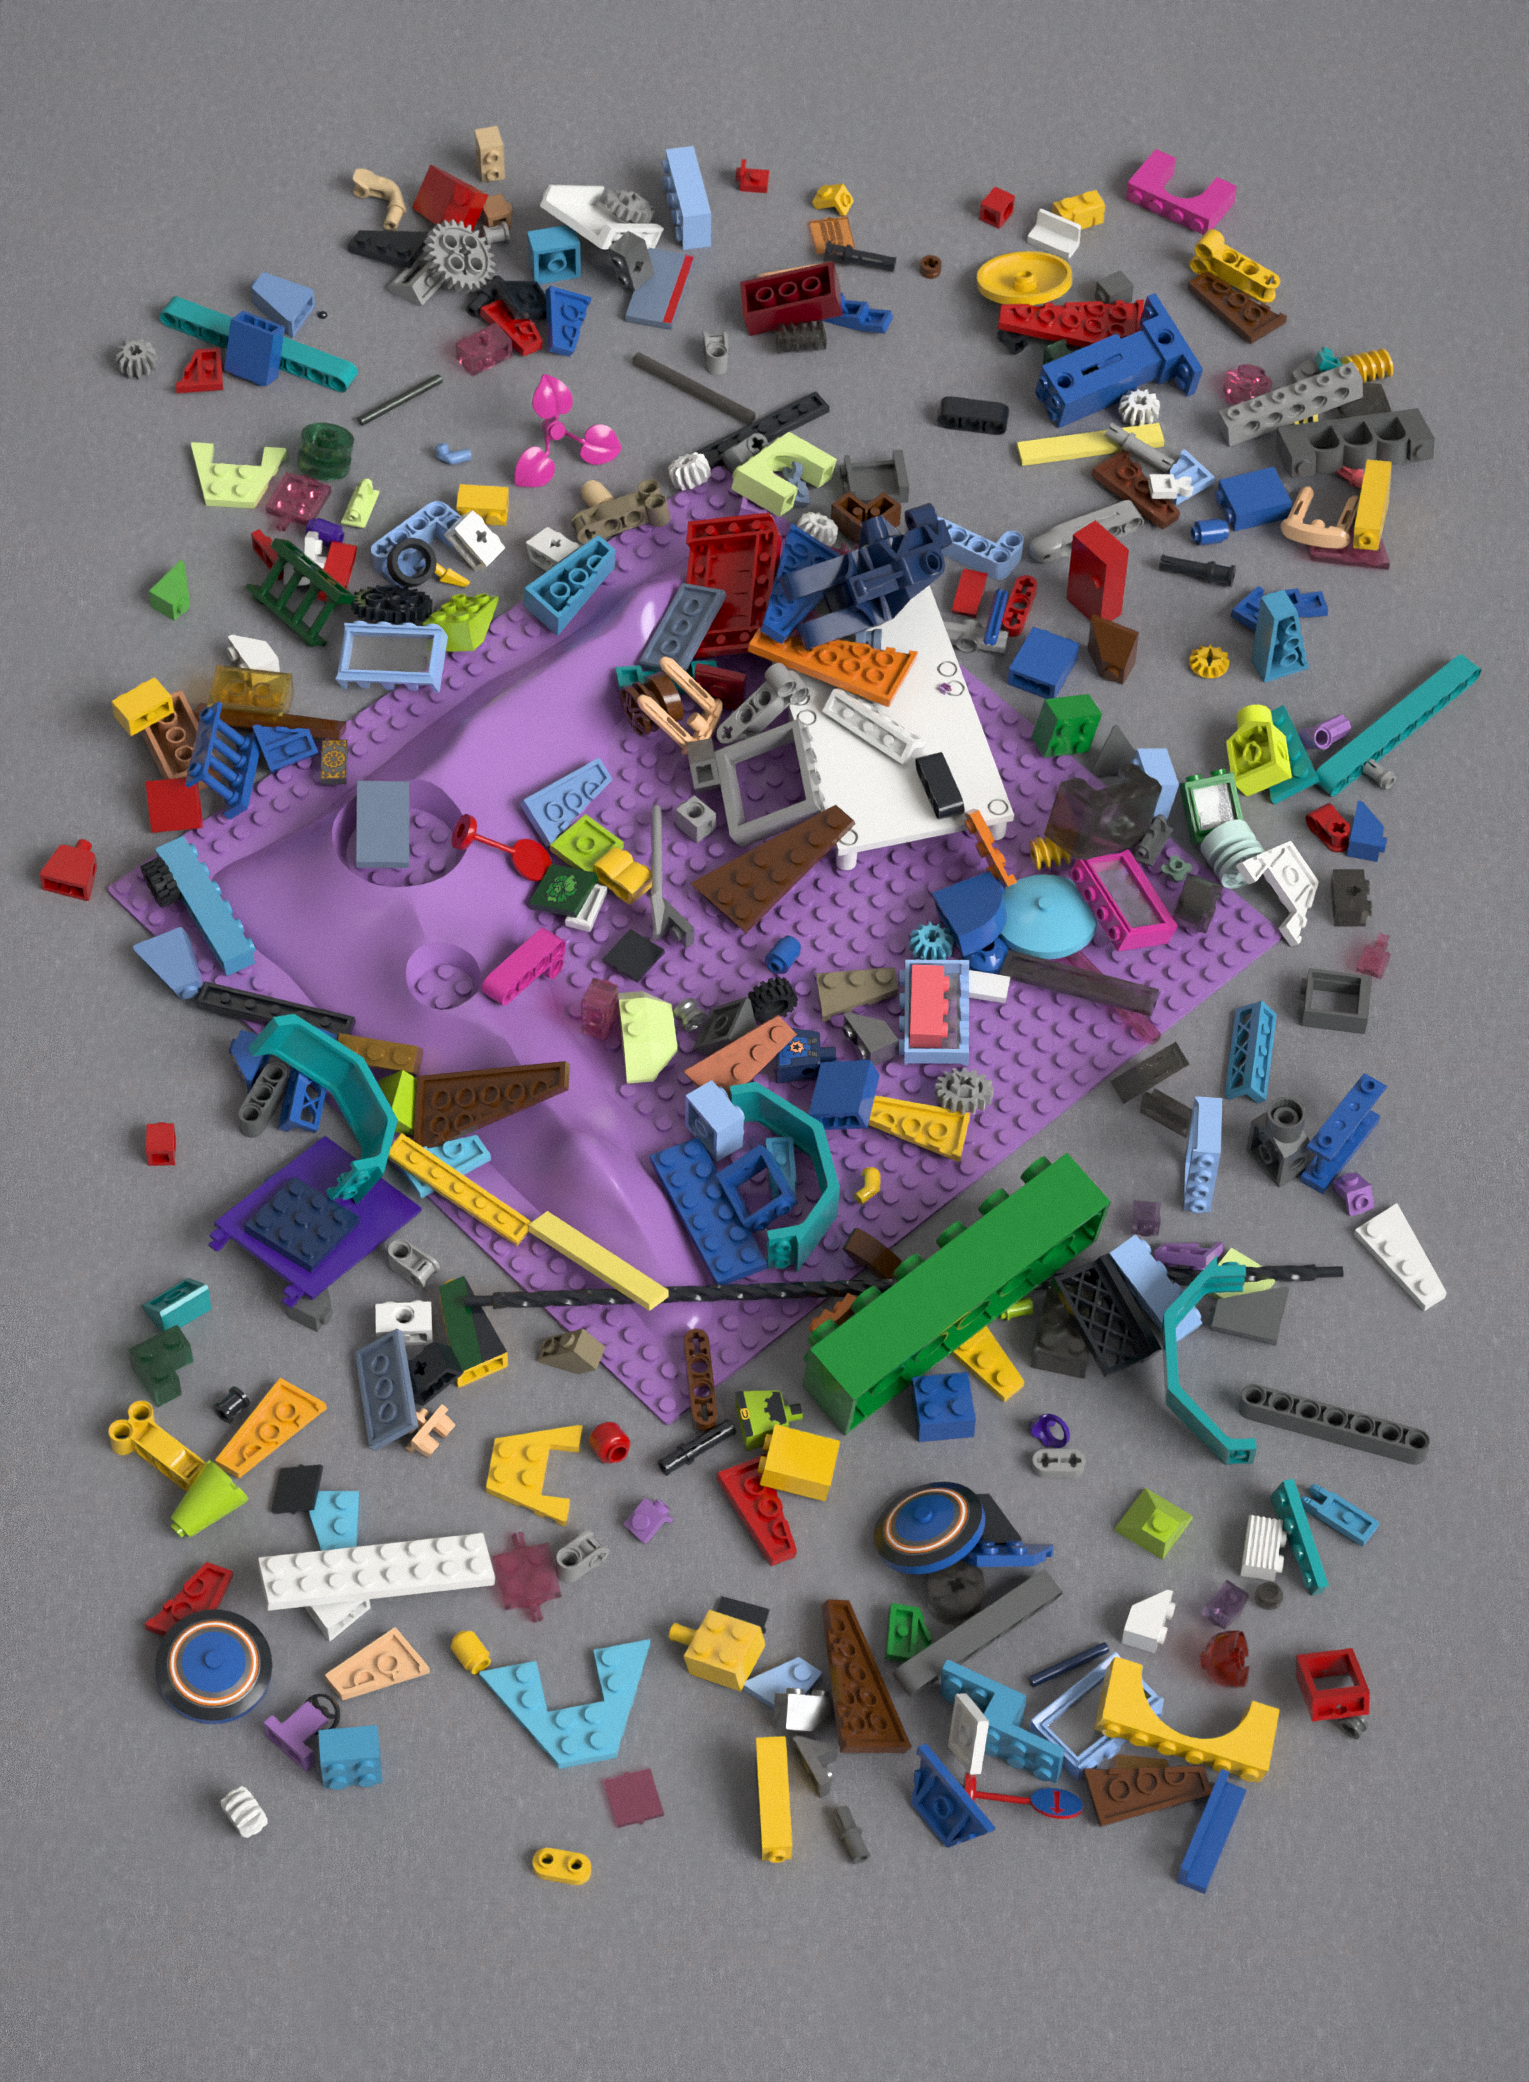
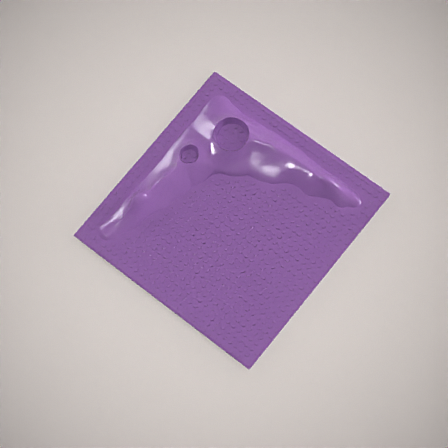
(420, 940)

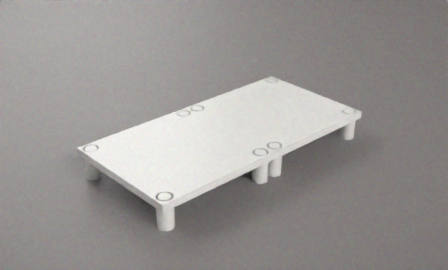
(875, 788)

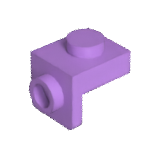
(1355, 1192)
(648, 1519)

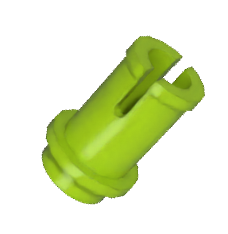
(1021, 1308)

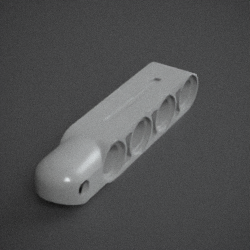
(1057, 543)

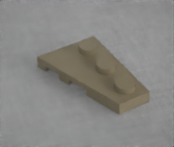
(849, 989)

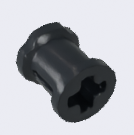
(1013, 340)
(231, 1404)

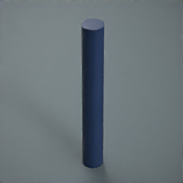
(1068, 1664)

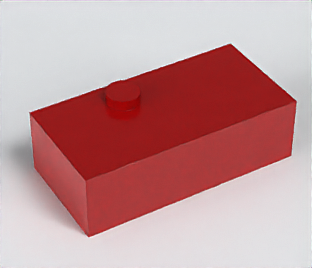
(1097, 572)

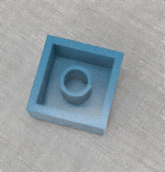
(554, 254)
(350, 1757)

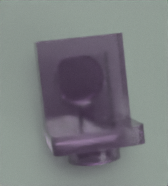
(1146, 1218)
(1225, 1605)

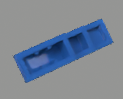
(860, 317)

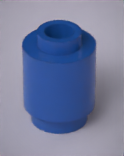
(1209, 531)
(783, 954)

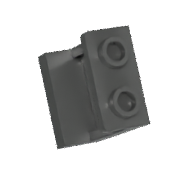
(870, 479)

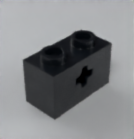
(433, 1371)

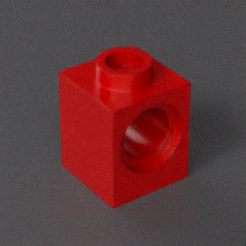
(997, 207)
(161, 1144)

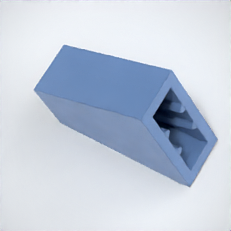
(283, 301)
(173, 962)

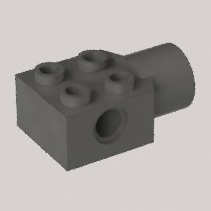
(1279, 1140)

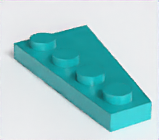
(1300, 764)

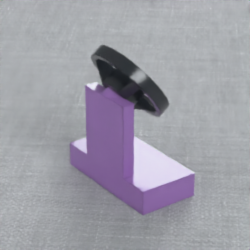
(299, 1728)

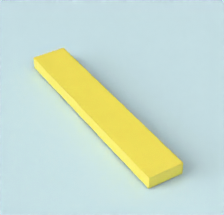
(1083, 445)
(598, 1261)

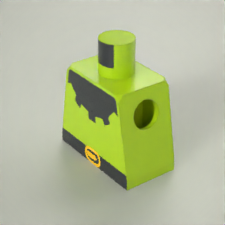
(760, 1412)

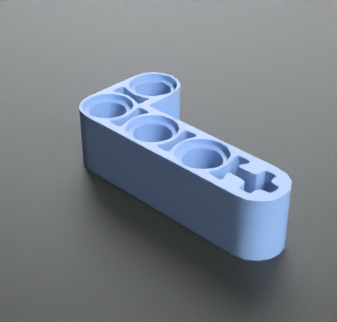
(426, 524)
(982, 554)

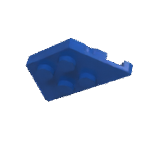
(1009, 1555)
(945, 1802)

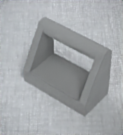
(420, 287)

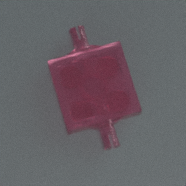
(297, 500)
(527, 1576)

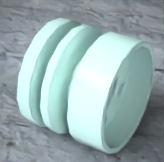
(1227, 847)

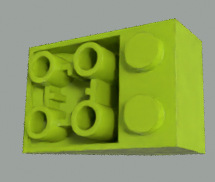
(465, 620)

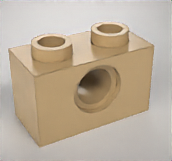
(489, 154)

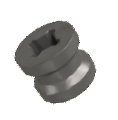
(690, 1014)

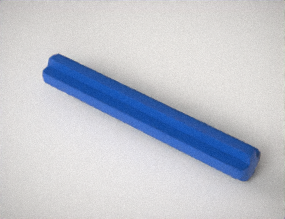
(995, 617)

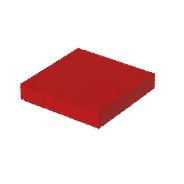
(173, 805)

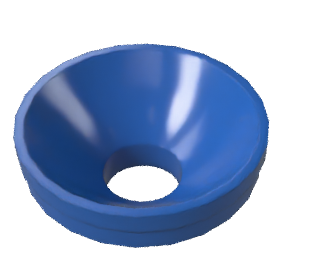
(988, 961)

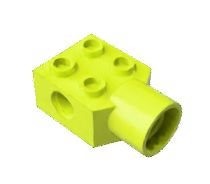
(1257, 751)

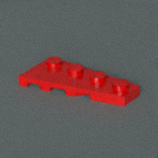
(759, 1510)

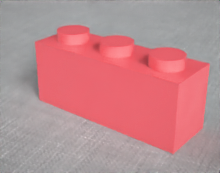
(928, 1006)

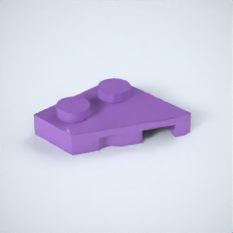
(1187, 1254)

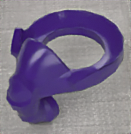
(1040, 1429)

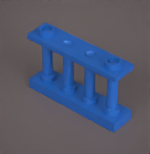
(243, 761)
(1343, 1133)

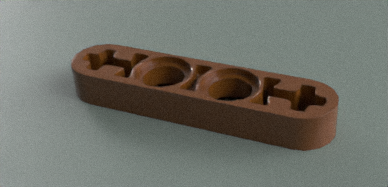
(702, 1379)

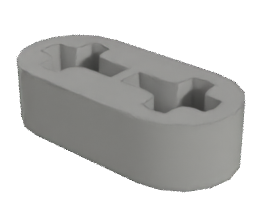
(1058, 1463)

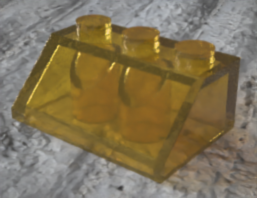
(252, 690)

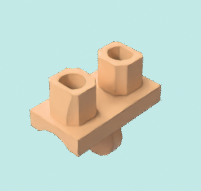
(438, 1422)

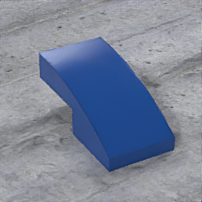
(1308, 604)

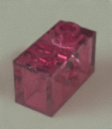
(484, 349)

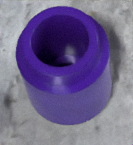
(326, 531)

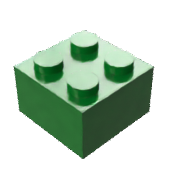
(1066, 725)

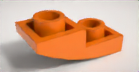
(839, 1314)

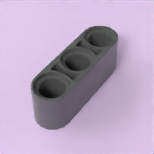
(263, 1110)

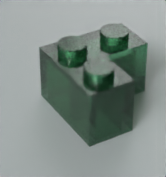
(157, 1361)

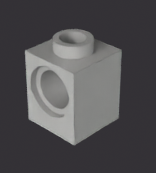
(695, 819)

